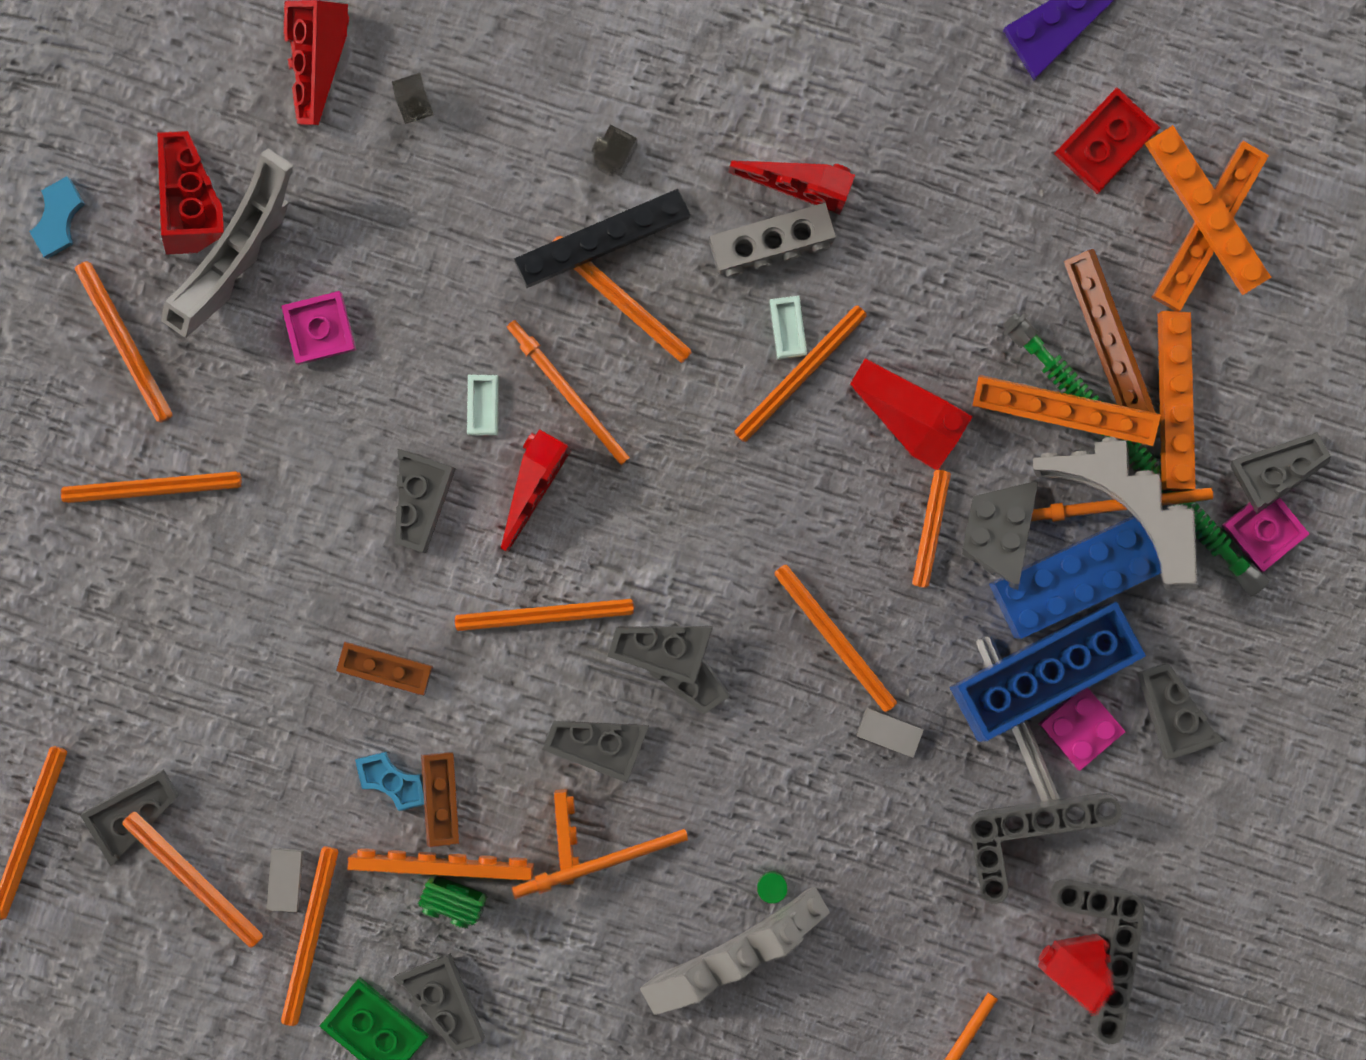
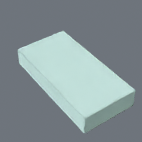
(788, 327)
(482, 405)

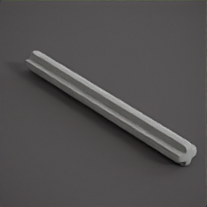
(1023, 734)

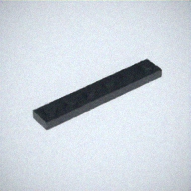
(602, 238)

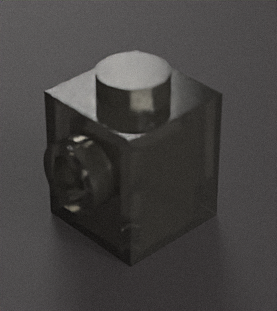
(412, 98)
(614, 151)

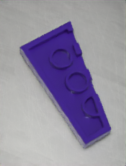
(1050, 29)

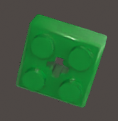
(452, 900)

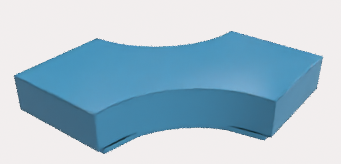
(53, 229)
(380, 774)

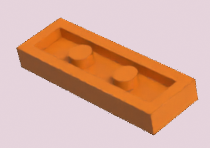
(565, 833)

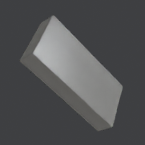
(889, 732)
(285, 880)

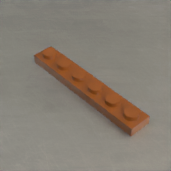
(1107, 331)

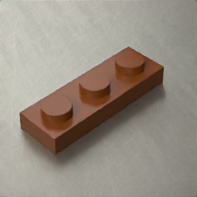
(384, 668)
(440, 799)

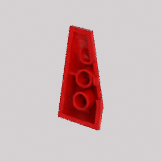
(317, 40)
(800, 180)
(188, 204)
(916, 417)
(537, 471)
(1080, 969)

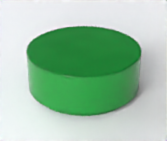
(772, 887)

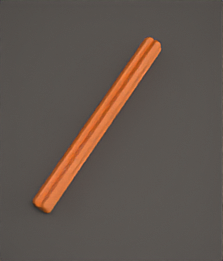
(633, 310)
(123, 341)
(800, 373)
(151, 487)
(544, 614)
(835, 638)
(30, 827)
(192, 879)
(309, 936)

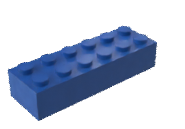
(1077, 577)
(1047, 672)

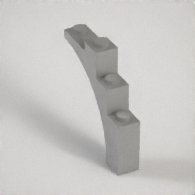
(236, 249)
(1141, 494)
(736, 957)

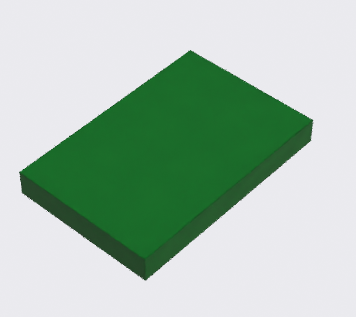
(372, 1026)

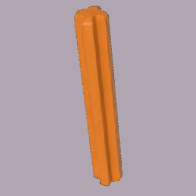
(931, 528)

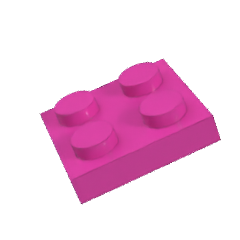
(318, 328)
(1267, 534)
(1081, 728)

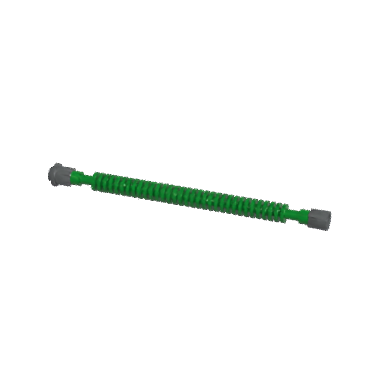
(1026, 336)

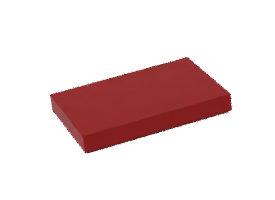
(1107, 140)

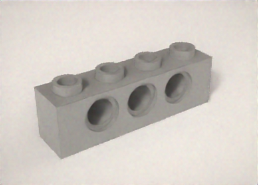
(813, 219)

